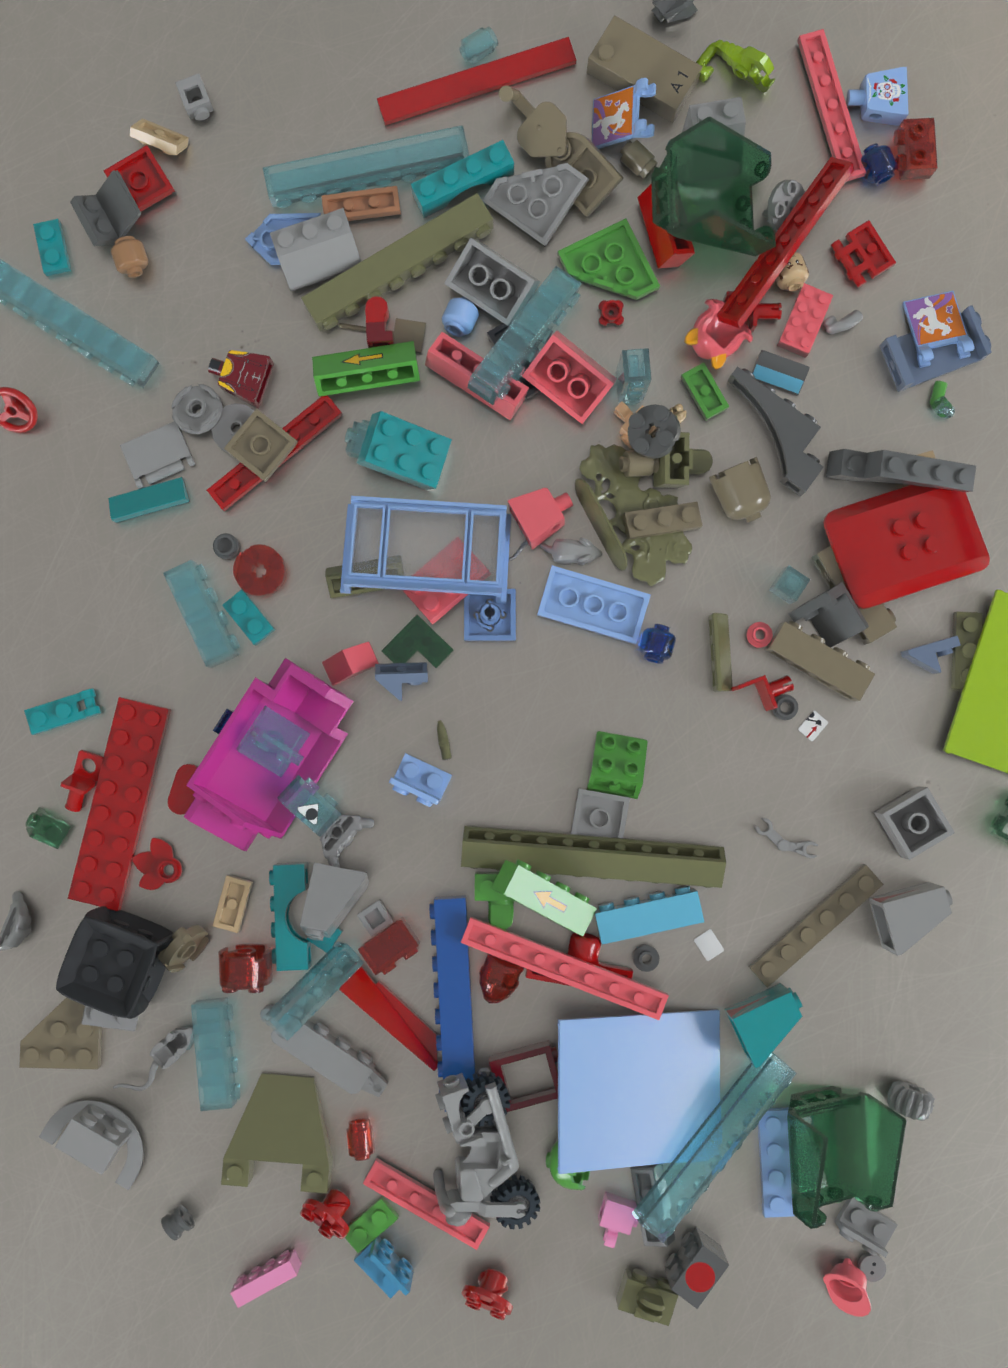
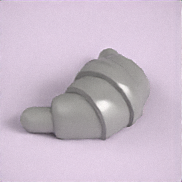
(341, 835)
(16, 924)

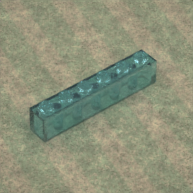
(524, 336)

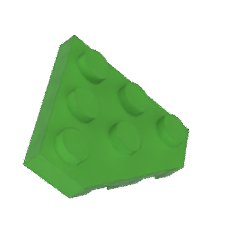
(611, 262)

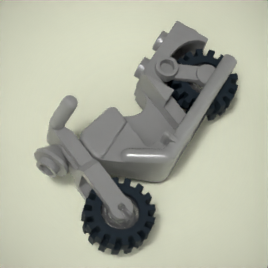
(490, 1158)

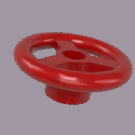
(16, 406)

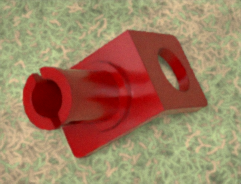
(762, 311)
(768, 691)
(81, 780)

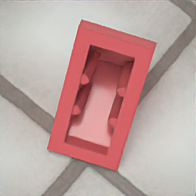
(350, 662)

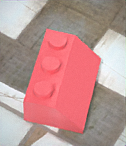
(569, 377)

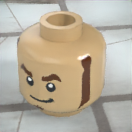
(793, 274)

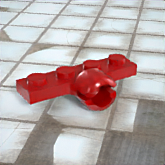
(586, 949)

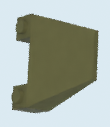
(281, 1126)

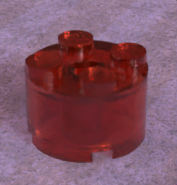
(245, 968)

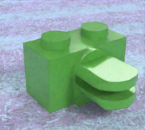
(499, 906)

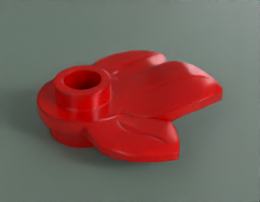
(154, 865)

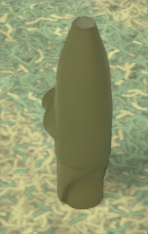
(443, 741)

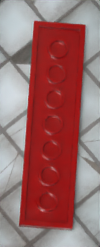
(119, 804)

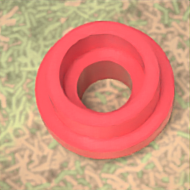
(751, 634)

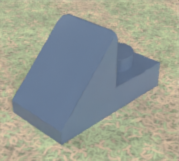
(926, 656)
(394, 674)

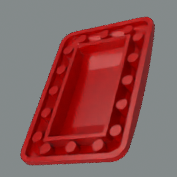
(905, 543)

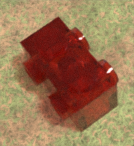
(916, 148)

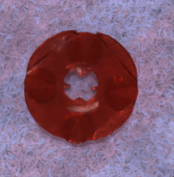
(248, 580)

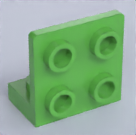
(618, 765)

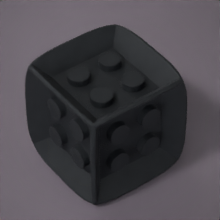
(114, 962)

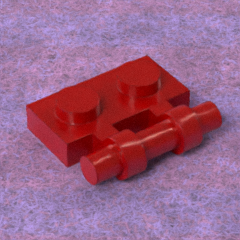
(870, 250)

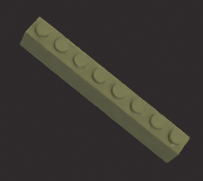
(398, 262)

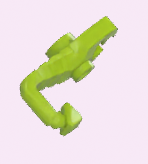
(746, 63)

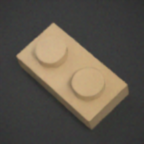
(159, 137)
(232, 903)

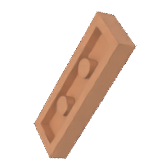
(364, 203)

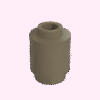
(638, 159)
(636, 465)

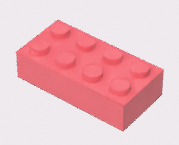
(805, 320)

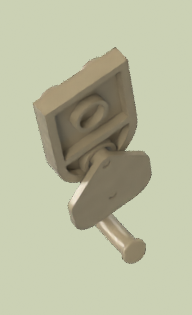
(546, 136)

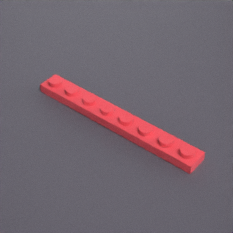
(565, 968)

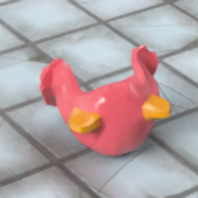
(716, 339)

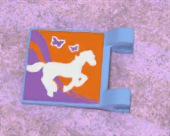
(618, 115)
(936, 323)

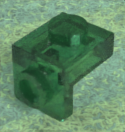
(46, 828)

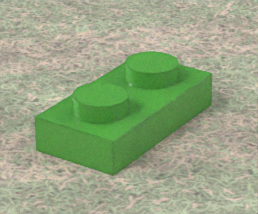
(704, 391)
(371, 1224)

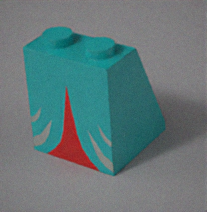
(764, 1021)

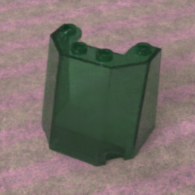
(707, 189)
(842, 1151)

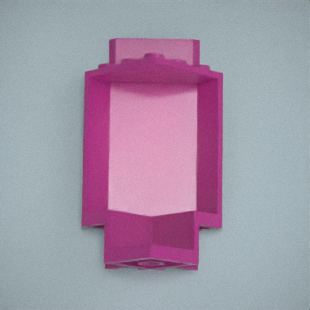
(239, 795)

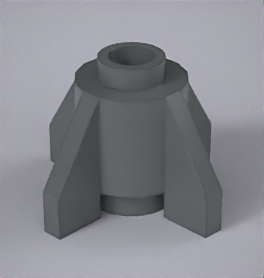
(673, 9)

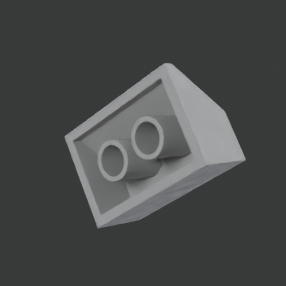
(315, 249)
(491, 281)

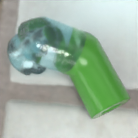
(939, 402)

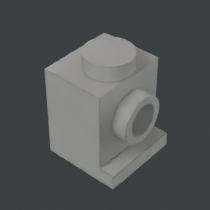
(195, 97)

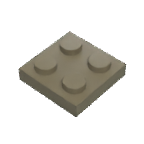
(261, 445)

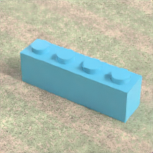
(648, 915)

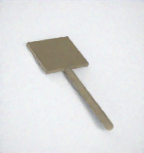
(403, 332)

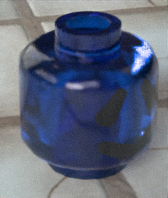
(878, 163)
(657, 644)

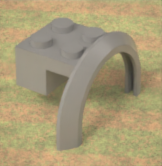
(96, 1136)

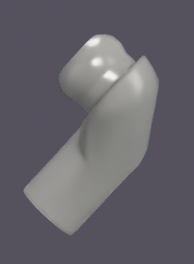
(844, 324)

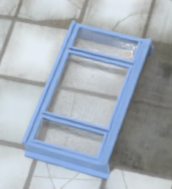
(426, 546)

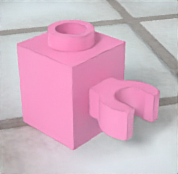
(616, 1217)

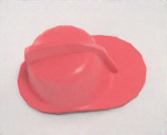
(848, 1288)

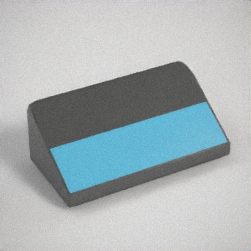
(780, 372)

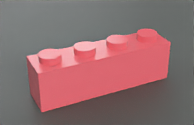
(458, 363)

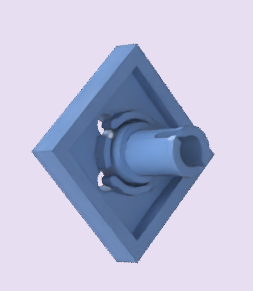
(503, 629)

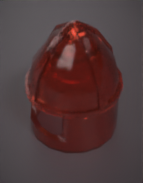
(498, 978)

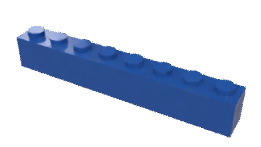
(452, 987)

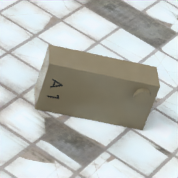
(630, 54)

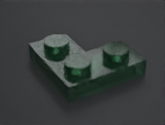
(414, 638)

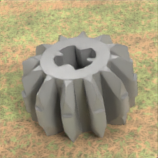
(910, 1100)

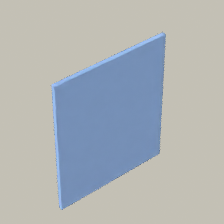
(634, 1087)

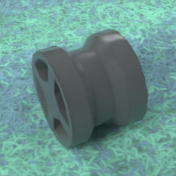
(177, 1222)

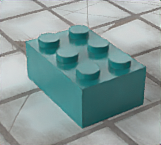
(404, 451)

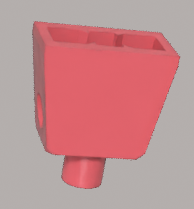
(539, 514)

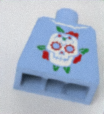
(882, 96)

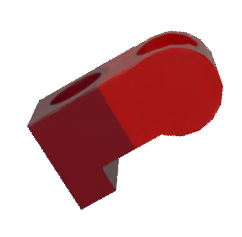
(376, 318)

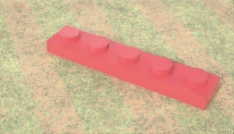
(422, 1202)

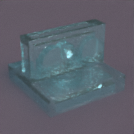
(273, 741)

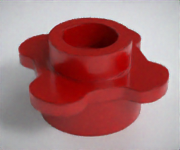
(611, 305)

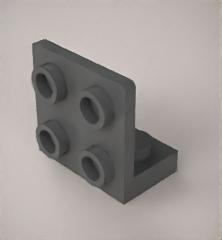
(107, 213)
(832, 615)

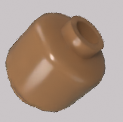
(129, 256)

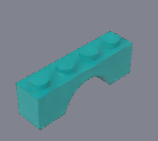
(482, 167)
(291, 949)

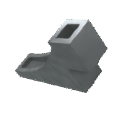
(788, 428)
(900, 469)

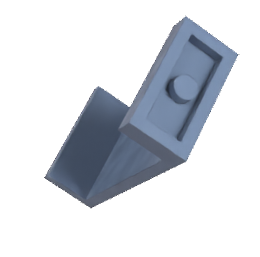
(902, 355)

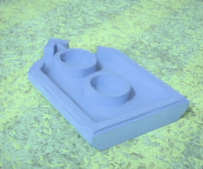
(261, 238)

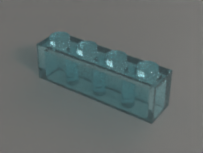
(202, 614)
(313, 990)
(215, 1054)

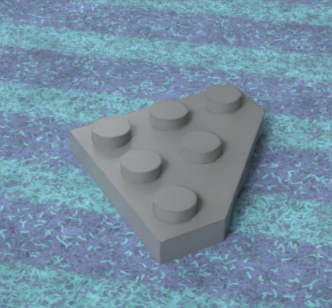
(537, 198)

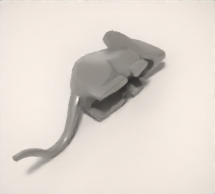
(568, 551)
(166, 1053)

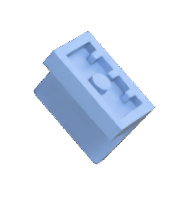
(421, 780)

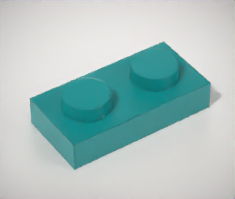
(52, 247)
(248, 617)

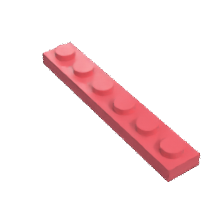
(830, 100)

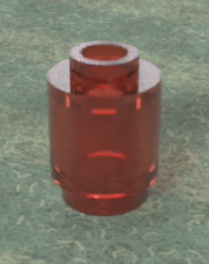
(360, 1139)

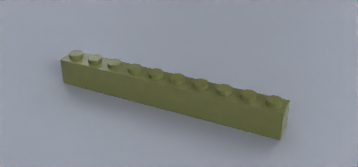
(595, 856)

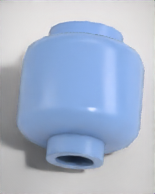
(460, 316)

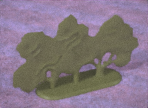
(655, 550)

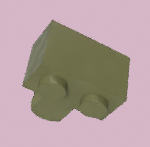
(681, 462)
(646, 1297)

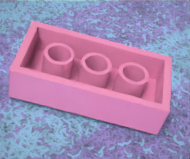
(266, 1277)

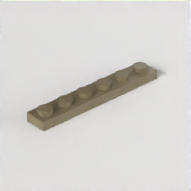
(815, 925)

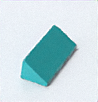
(148, 500)

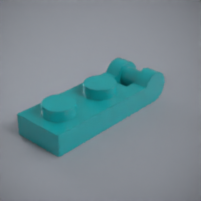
(61, 712)

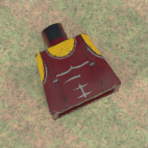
(243, 375)

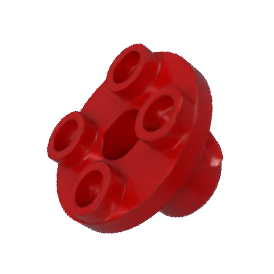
(328, 1214)
(489, 1294)

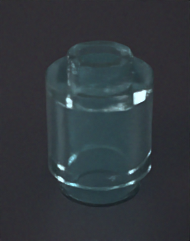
(478, 45)

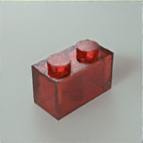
(389, 946)

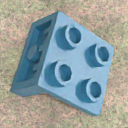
(385, 1267)

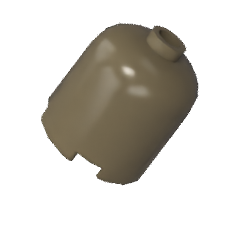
(742, 490)

